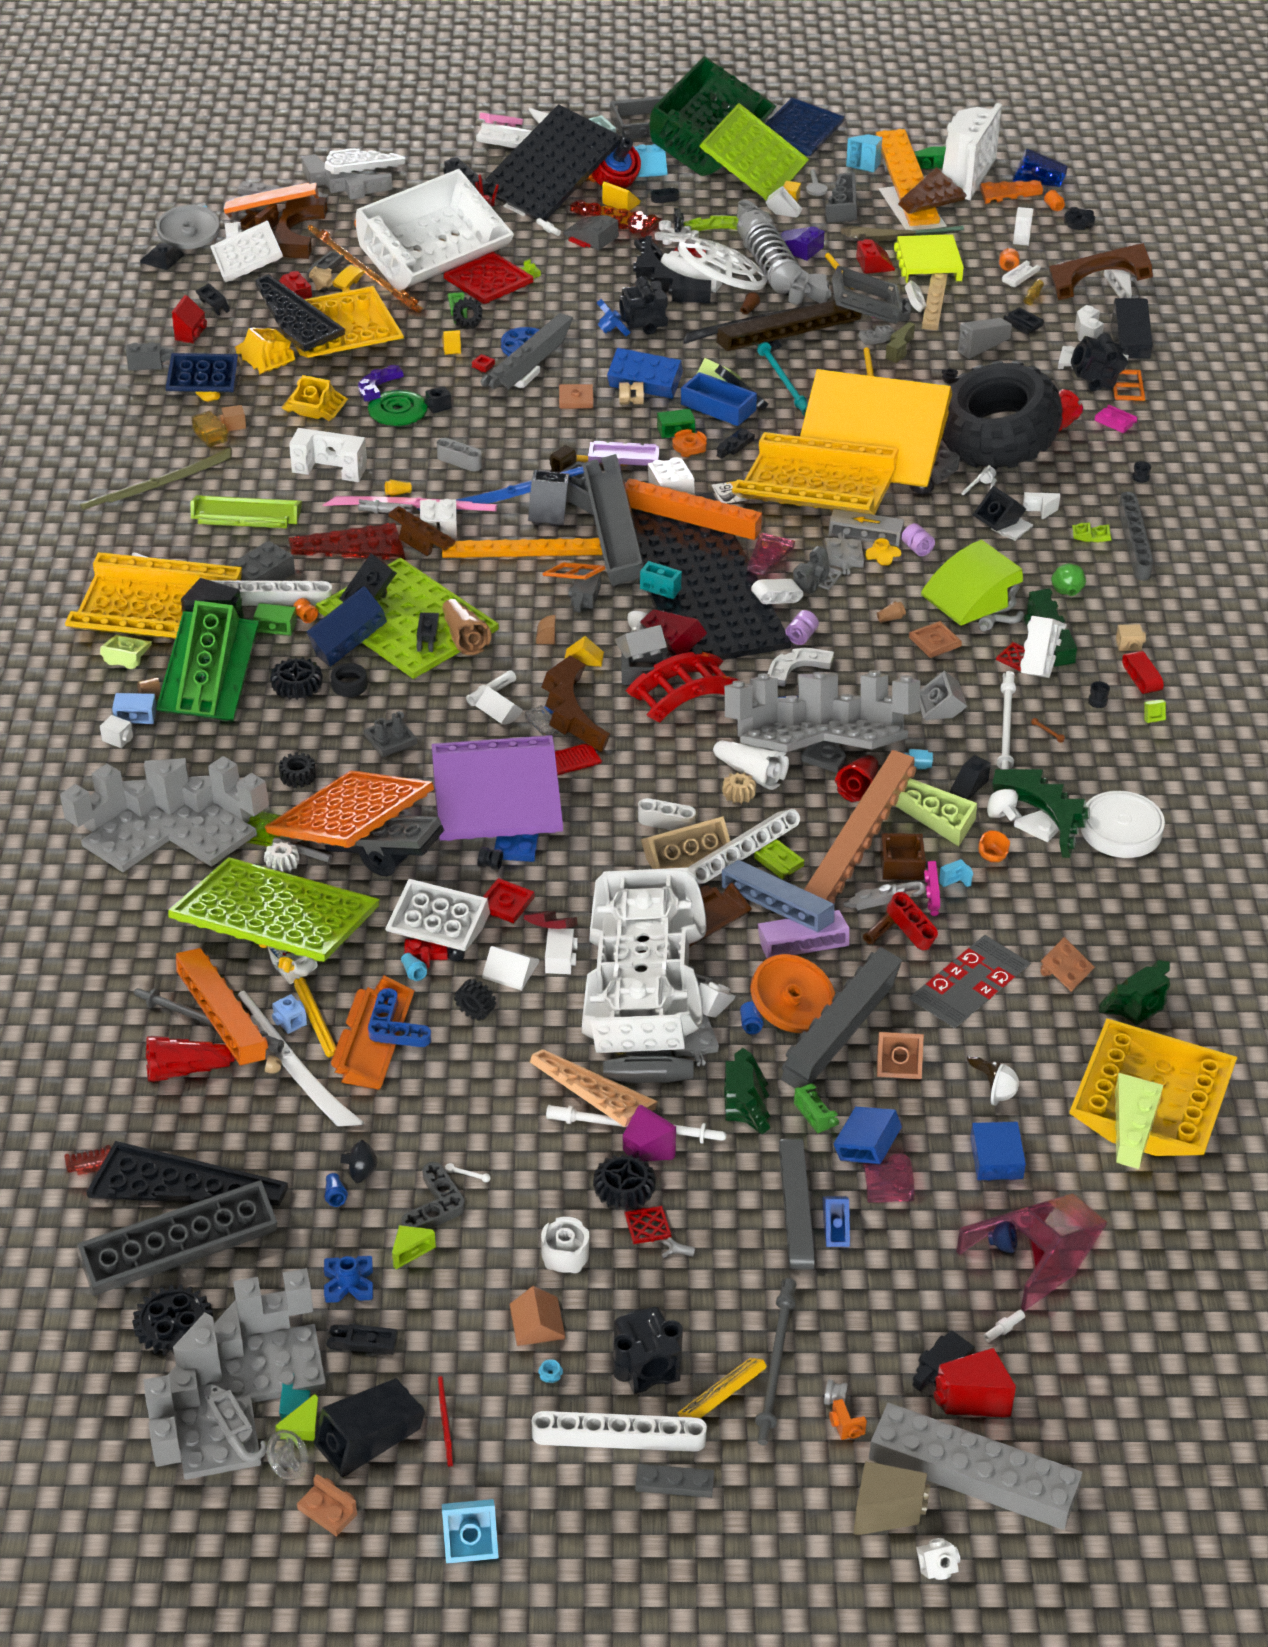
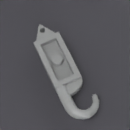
(882, 895)
(233, 1423)

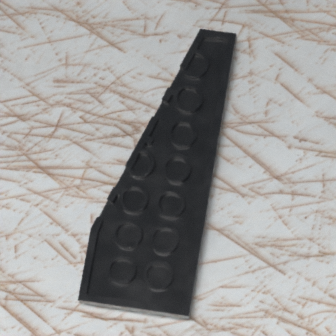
(296, 317)

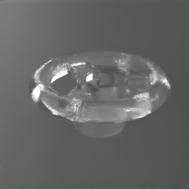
(285, 1456)

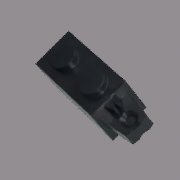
(945, 1350)

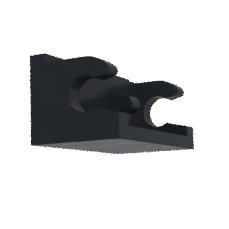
(213, 298)

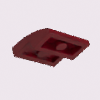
(548, 920)

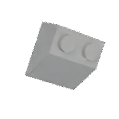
(641, 642)
(942, 698)

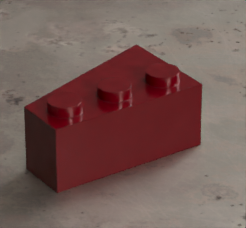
(679, 631)

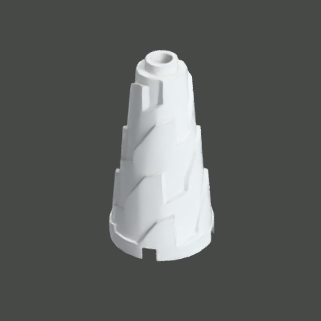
(762, 764)

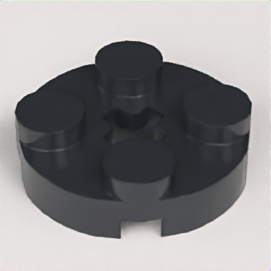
(1079, 218)

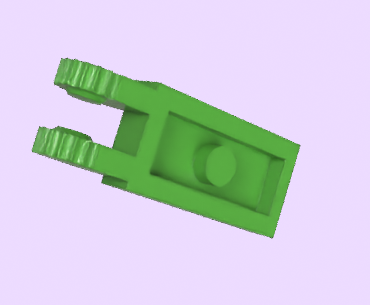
(452, 299)

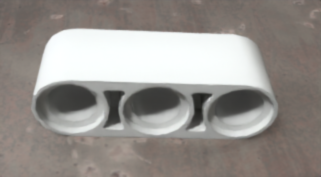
(777, 591)
(665, 814)

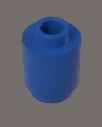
(751, 1018)

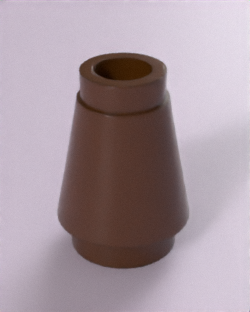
(750, 302)

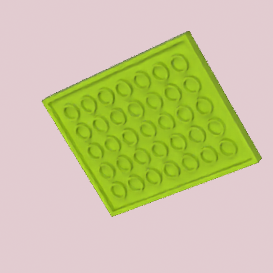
(274, 909)

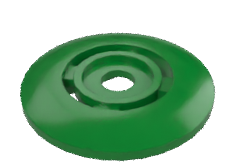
(397, 417)

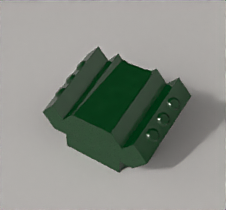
(1139, 994)
(746, 1092)

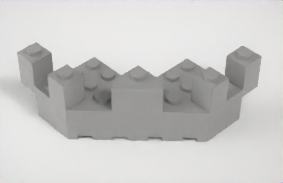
(819, 712)
(140, 816)
(241, 1352)

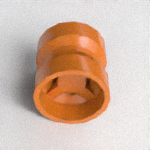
(306, 610)

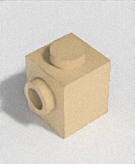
(1130, 637)

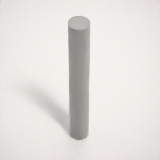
(308, 851)

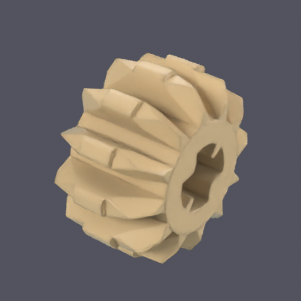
(739, 788)

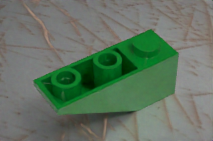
(931, 157)

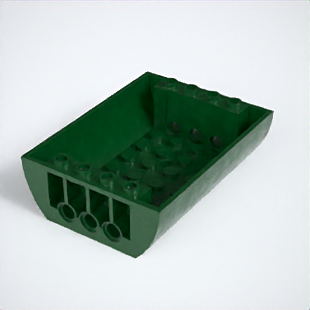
(693, 111)

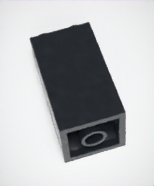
(1132, 327)
(367, 1425)

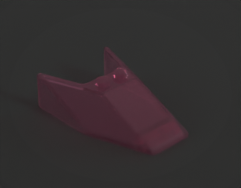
(1060, 1227)

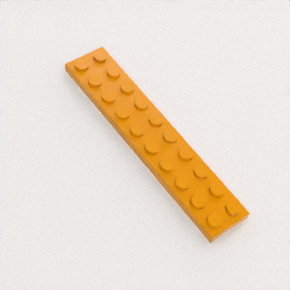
(905, 172)

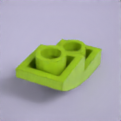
(1085, 533)

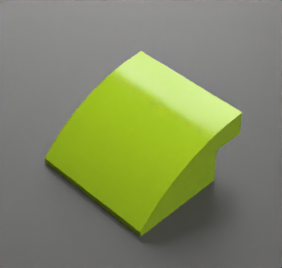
(973, 583)

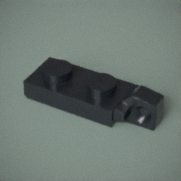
(735, 443)

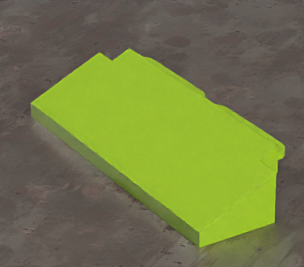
(245, 511)

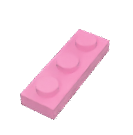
(500, 119)

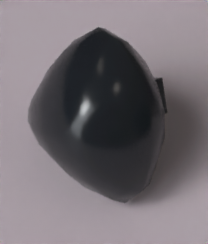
(361, 1161)

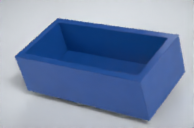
(658, 373)
(718, 399)

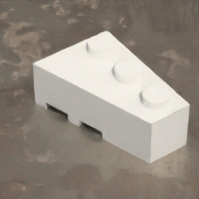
(1040, 646)

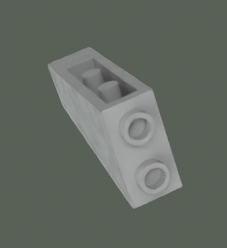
(982, 335)

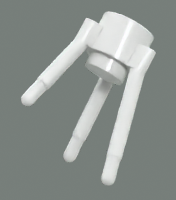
(986, 476)

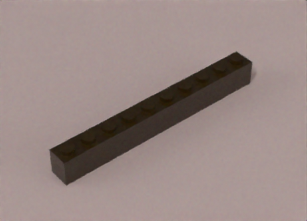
(784, 325)

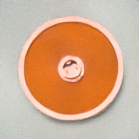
(790, 992)

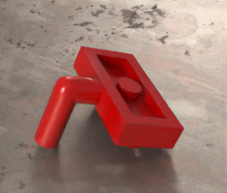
(426, 950)

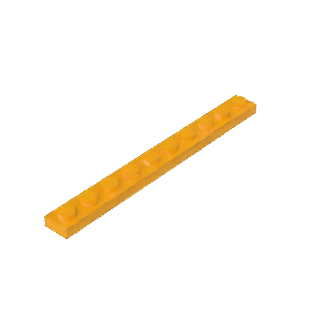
(524, 547)

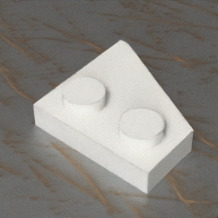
(1038, 825)

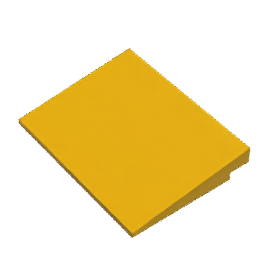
(883, 415)

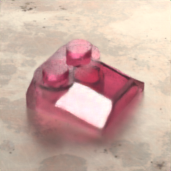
(890, 1180)

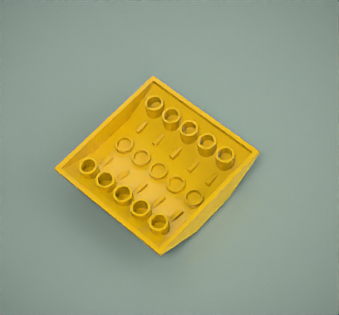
(361, 315)
(1191, 1093)

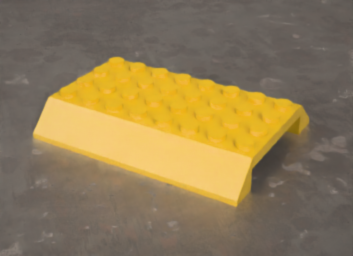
(819, 473)
(141, 594)

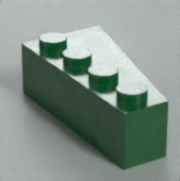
(1041, 605)

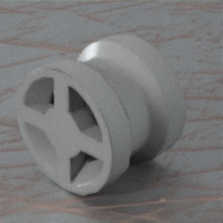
(835, 1392)

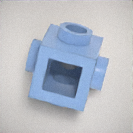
(289, 1013)

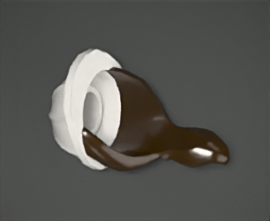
(1002, 1079)

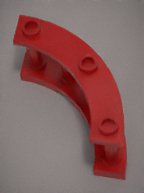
(680, 665)

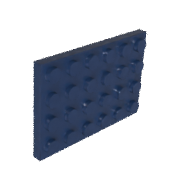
(804, 125)

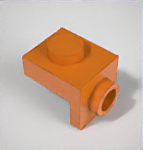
(845, 1425)

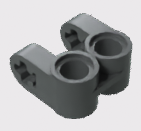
(816, 570)

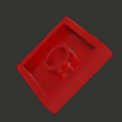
(508, 900)

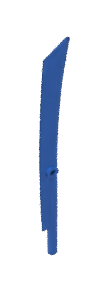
(510, 491)

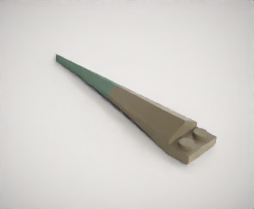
(889, 234)

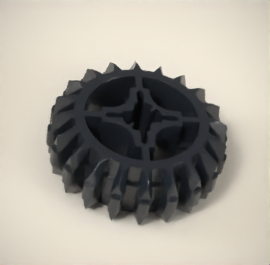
(296, 678)
(624, 1181)

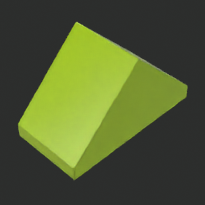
(411, 1244)
(302, 1420)

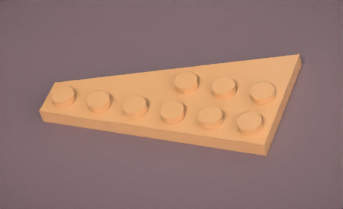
(599, 1091)

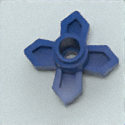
(611, 319)
(348, 1276)

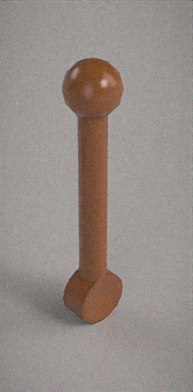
(1060, 738)

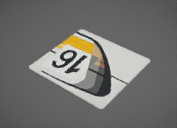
(725, 494)

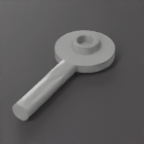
(816, 188)

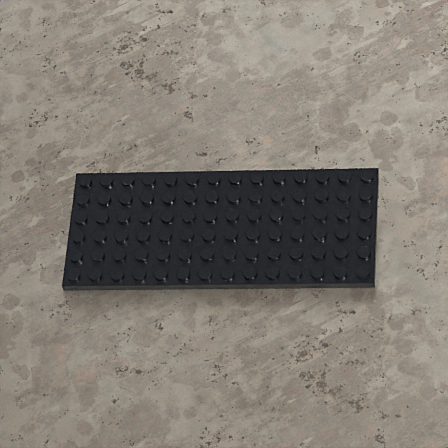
(712, 586)

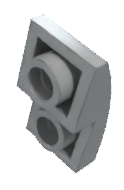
(880, 335)

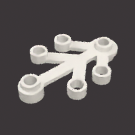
(667, 238)

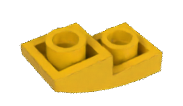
(347, 277)

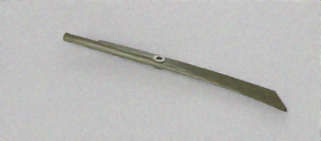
(213, 460)

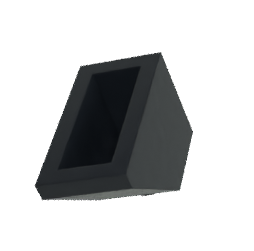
(971, 777)

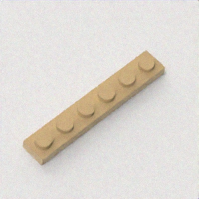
(934, 301)

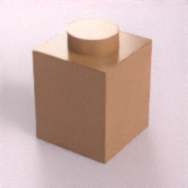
(233, 417)

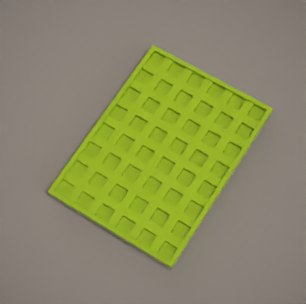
(405, 599)

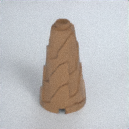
(466, 628)

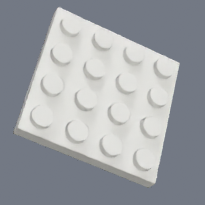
(246, 251)

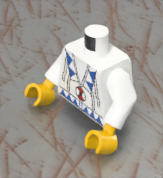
(290, 965)

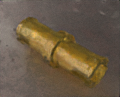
(1033, 292)

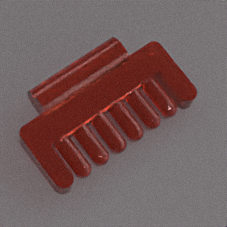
(87, 1164)

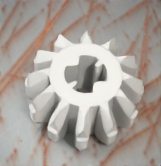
(282, 857)

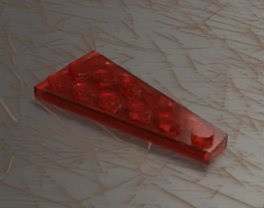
(633, 220)
(353, 542)

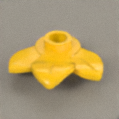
(882, 552)

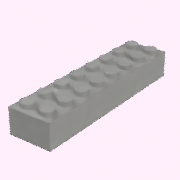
(976, 1465)

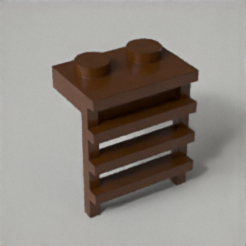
(255, 218)

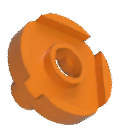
(689, 443)

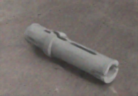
(383, 507)

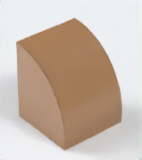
(546, 630)
(149, 686)

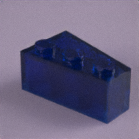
(1040, 168)

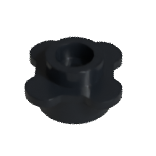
(949, 375)

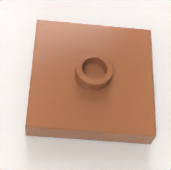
(575, 396)
(935, 639)

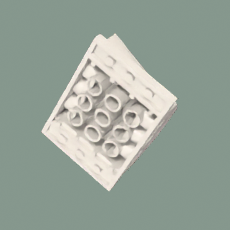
(971, 146)

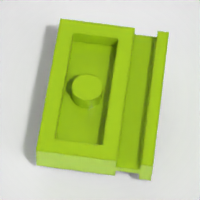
(779, 859)

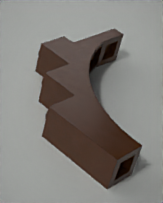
(567, 713)

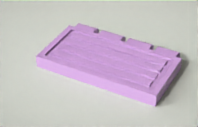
(627, 453)

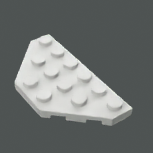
(358, 160)

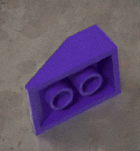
(804, 241)

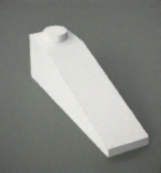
(1119, 281)

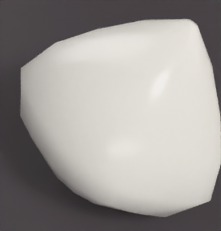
(1003, 803)

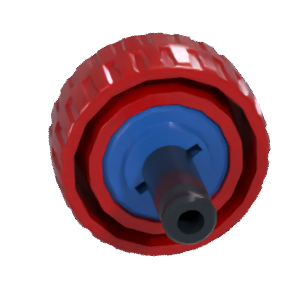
(620, 166)

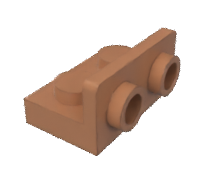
(328, 1505)

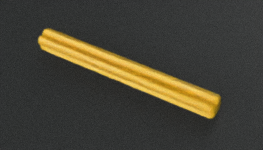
(315, 1016)

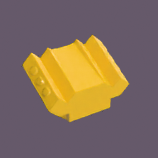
(265, 349)
(315, 399)

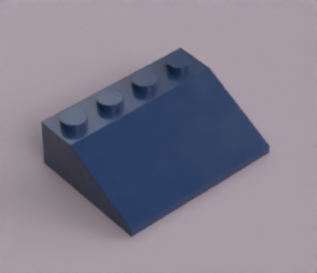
(203, 372)

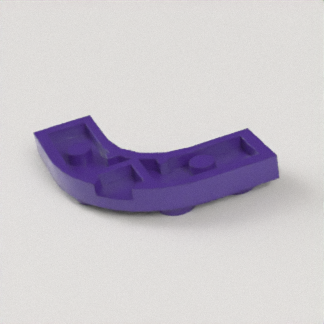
(368, 384)

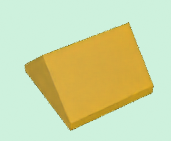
(618, 197)

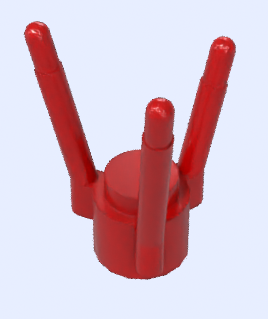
(486, 197)

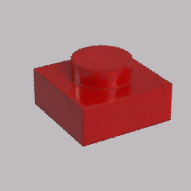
(483, 363)

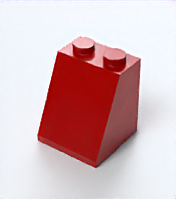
(975, 1386)

